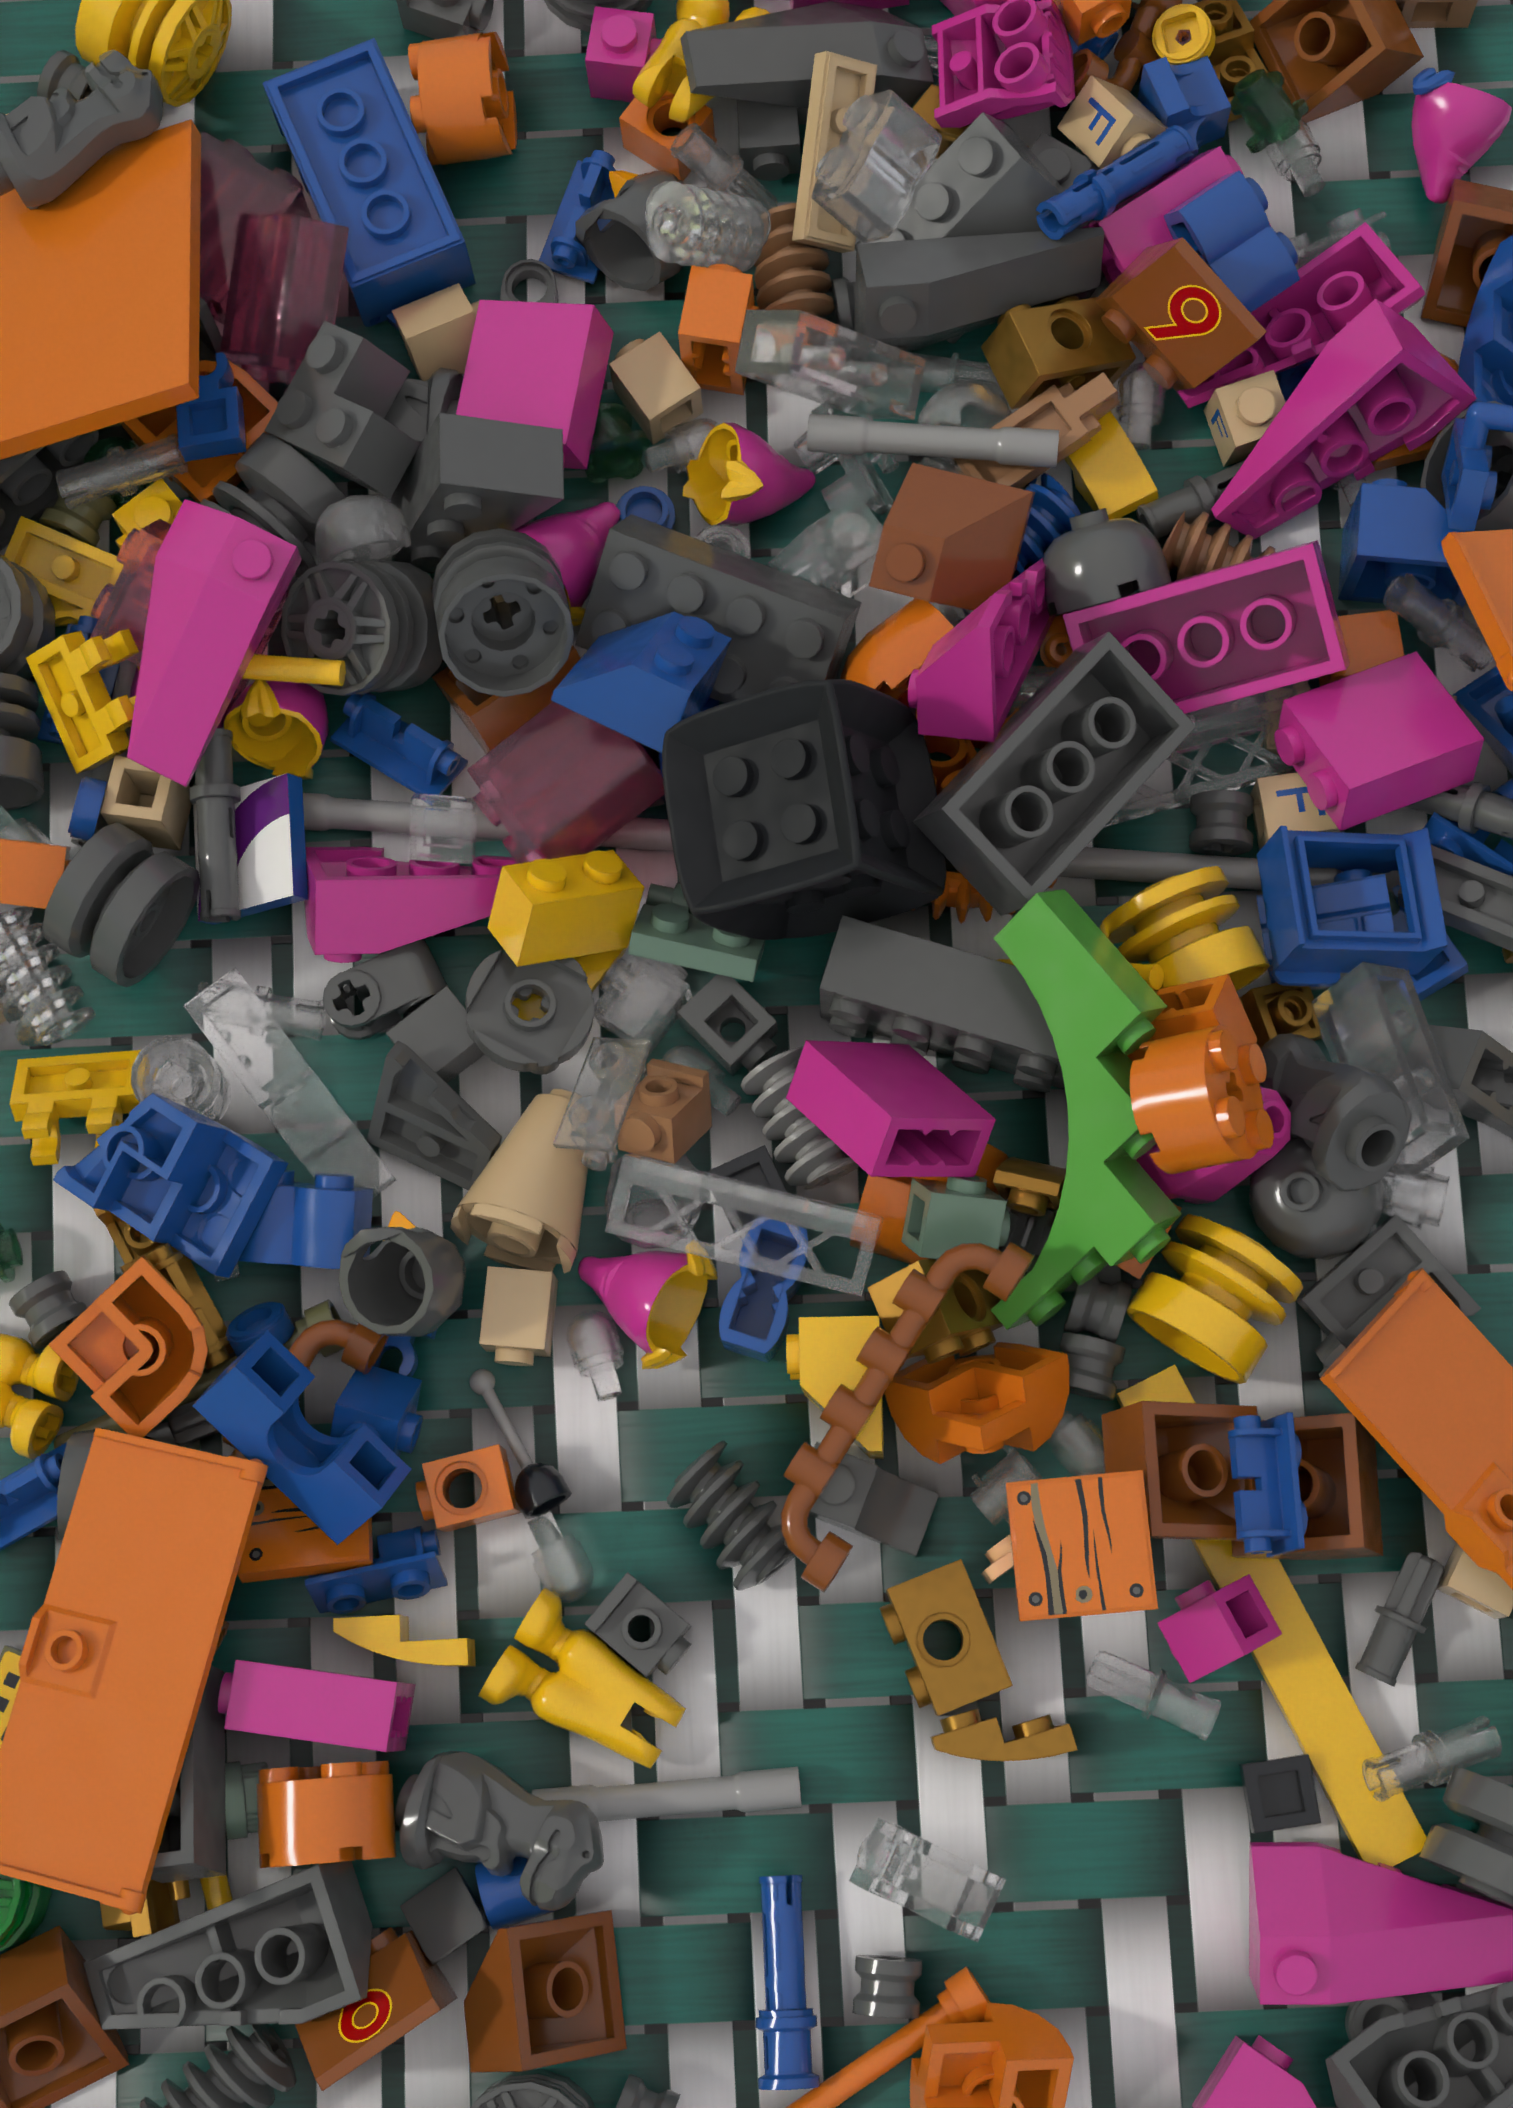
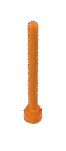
(959, 2003)

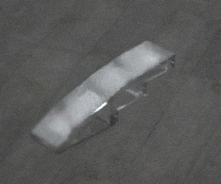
(284, 1083)

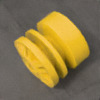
(169, 37)
(1179, 929)
(1219, 1289)

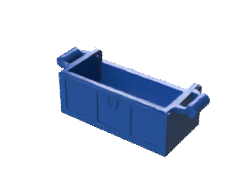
(371, 176)

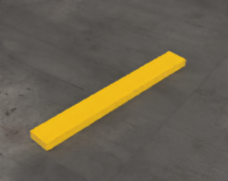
(1307, 1685)

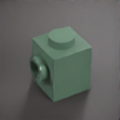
(953, 1214)

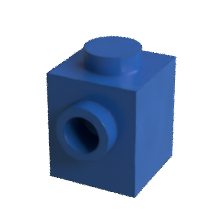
(384, 1404)

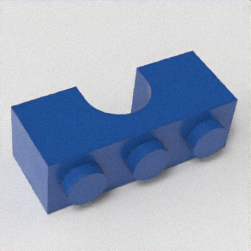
(327, 1477)

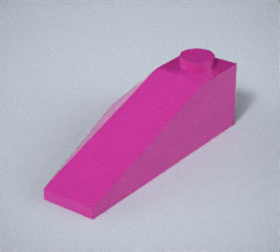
(1317, 307)
(1358, 401)
(205, 618)
(982, 662)
(378, 904)

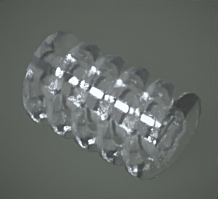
(705, 226)
(33, 989)

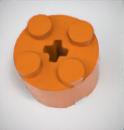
(463, 98)
(1201, 1099)
(325, 1814)

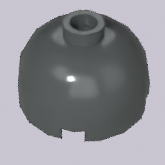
(1101, 562)
(1307, 1212)

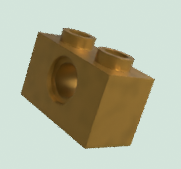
(1052, 347)
(959, 1325)
(947, 1597)

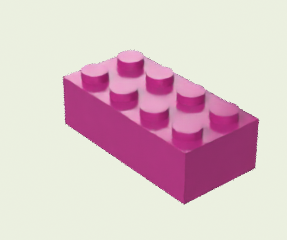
(1227, 628)

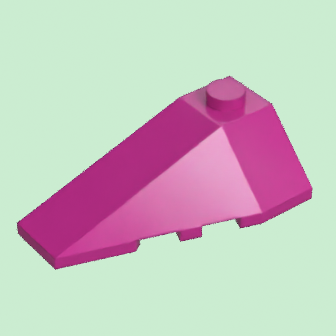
(1364, 1931)

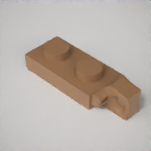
(1055, 409)

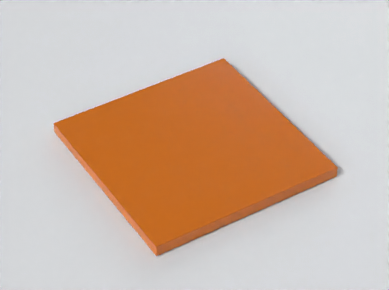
(102, 294)

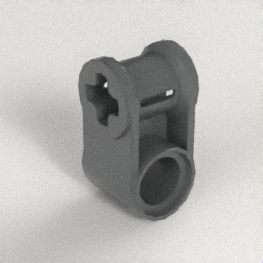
(387, 986)

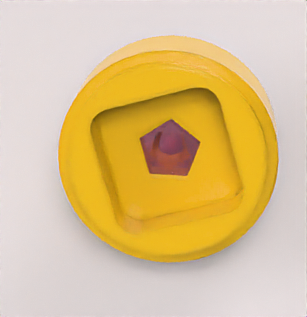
(1183, 34)

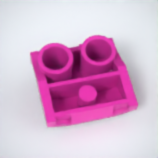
(1003, 62)

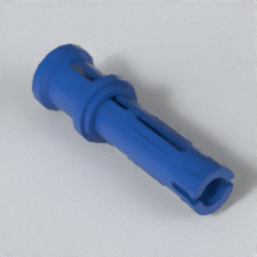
(785, 2019)

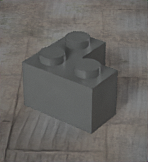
(339, 409)

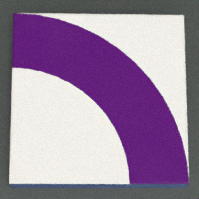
(268, 845)

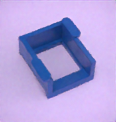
(1316, 956)

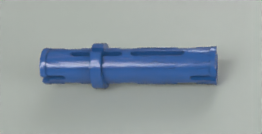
(1099, 191)

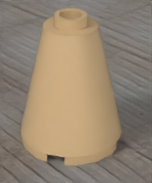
(528, 1194)

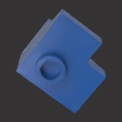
(1186, 97)

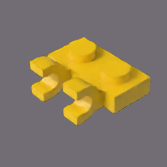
(78, 699)
(70, 1087)

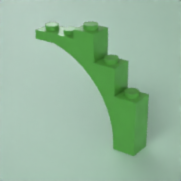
(1096, 1017)

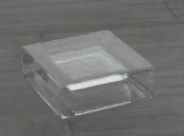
(442, 828)

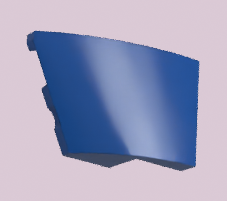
(1488, 339)
(179, 1181)

